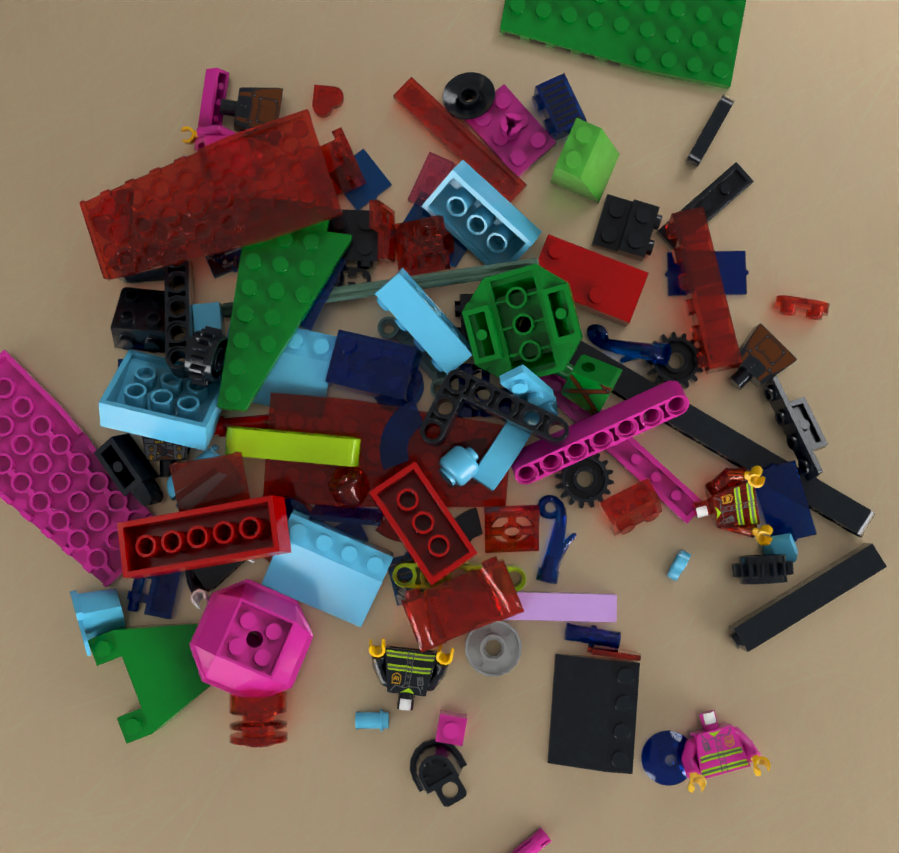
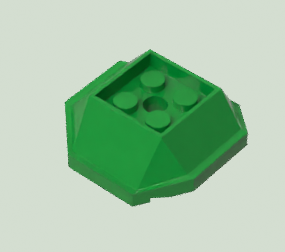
(495, 315)

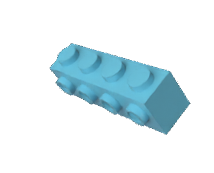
(424, 321)

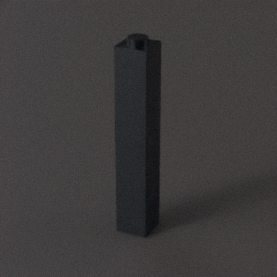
(806, 597)

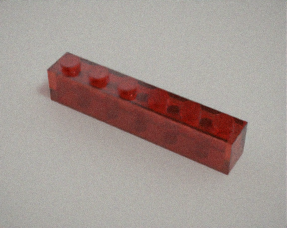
(704, 291)

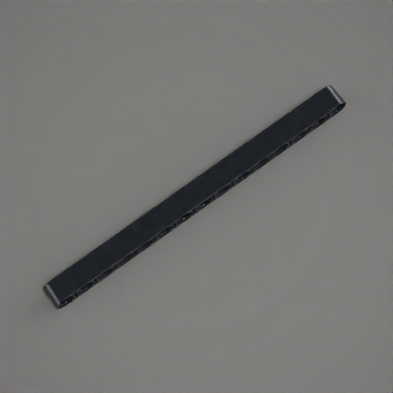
(735, 446)

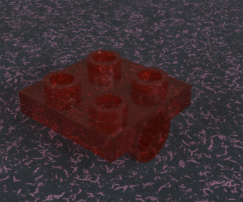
(423, 245)

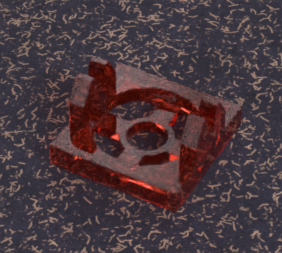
(529, 543)

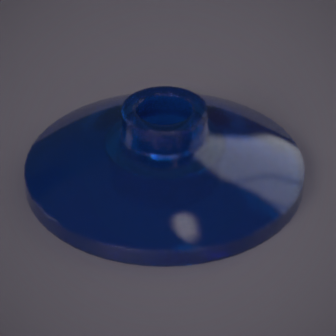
(654, 755)

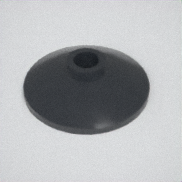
(466, 87)

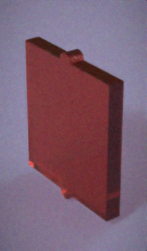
(616, 653)

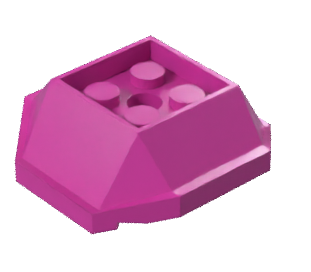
(222, 648)

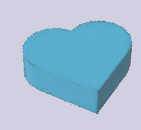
(782, 545)
(678, 564)

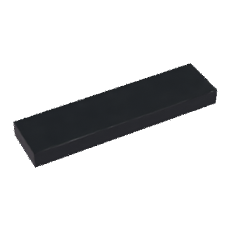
(716, 196)

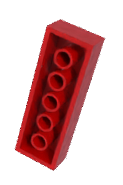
(204, 537)

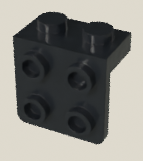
(140, 320)

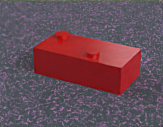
(596, 281)
(423, 523)

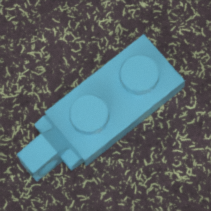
(530, 388)

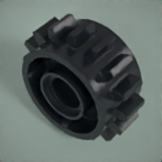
(206, 356)
(688, 357)
(594, 490)
(762, 569)

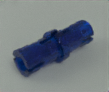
(592, 636)

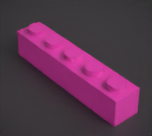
(213, 91)

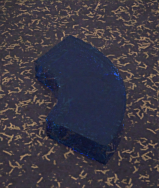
(397, 434)

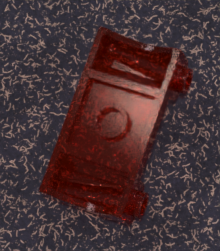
(461, 604)

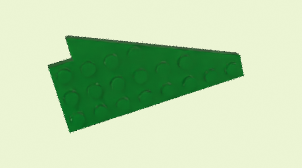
(271, 298)

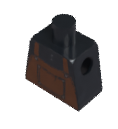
(253, 107)
(761, 358)

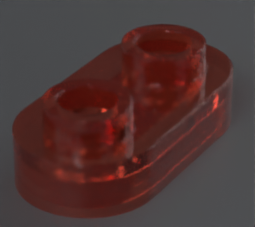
(791, 305)

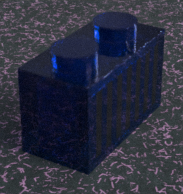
(558, 106)

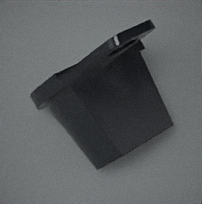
(434, 766)

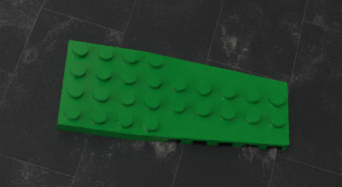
(657, 37)

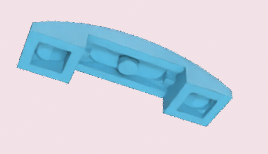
(503, 453)

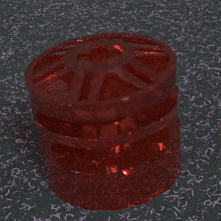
(258, 720)

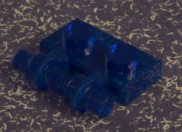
(161, 596)

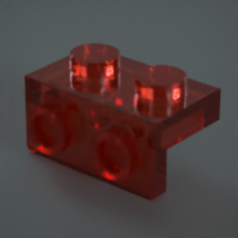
(632, 507)

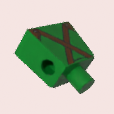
(589, 383)

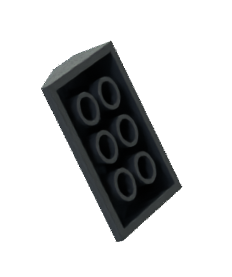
(594, 713)

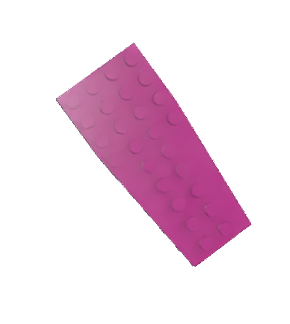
(56, 477)

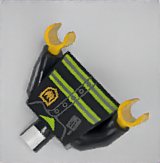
(409, 670)

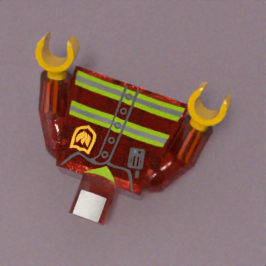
(733, 503)

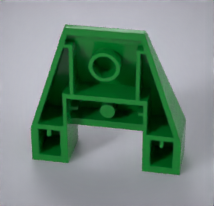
(159, 669)

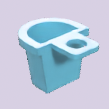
(97, 613)

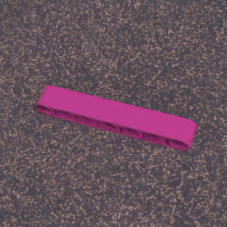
(601, 431)

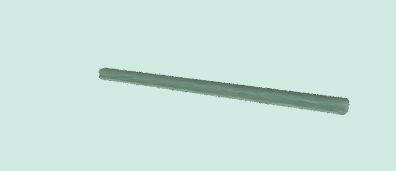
(424, 281)

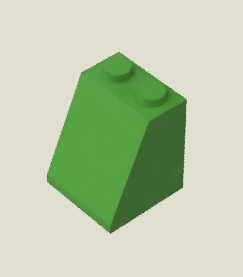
(585, 161)

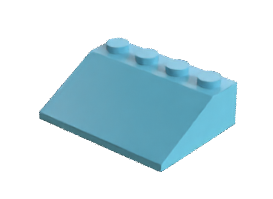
(300, 367)
(156, 404)
(329, 569)

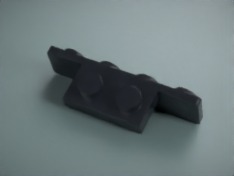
(799, 426)

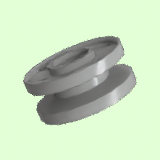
(501, 662)

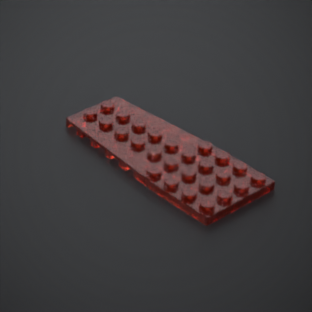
(215, 199)
(367, 421)

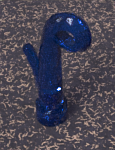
(656, 352)
(557, 544)

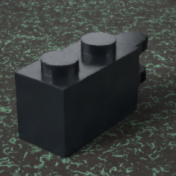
(130, 469)

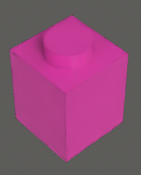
(451, 728)

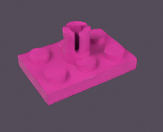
(512, 132)

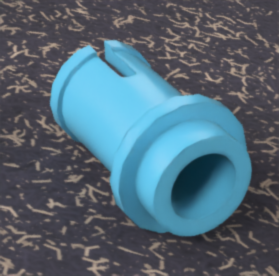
(372, 720)

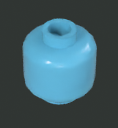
(459, 465)

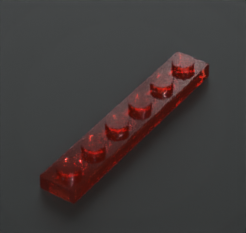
(458, 139)

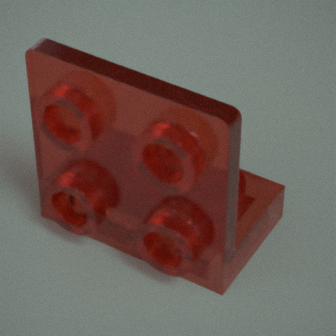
(342, 164)

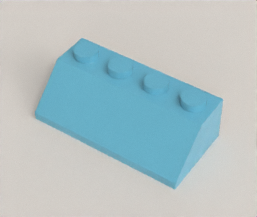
(481, 217)

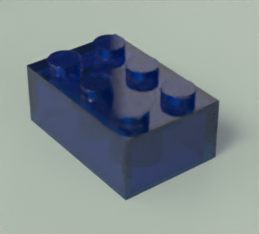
(373, 367)

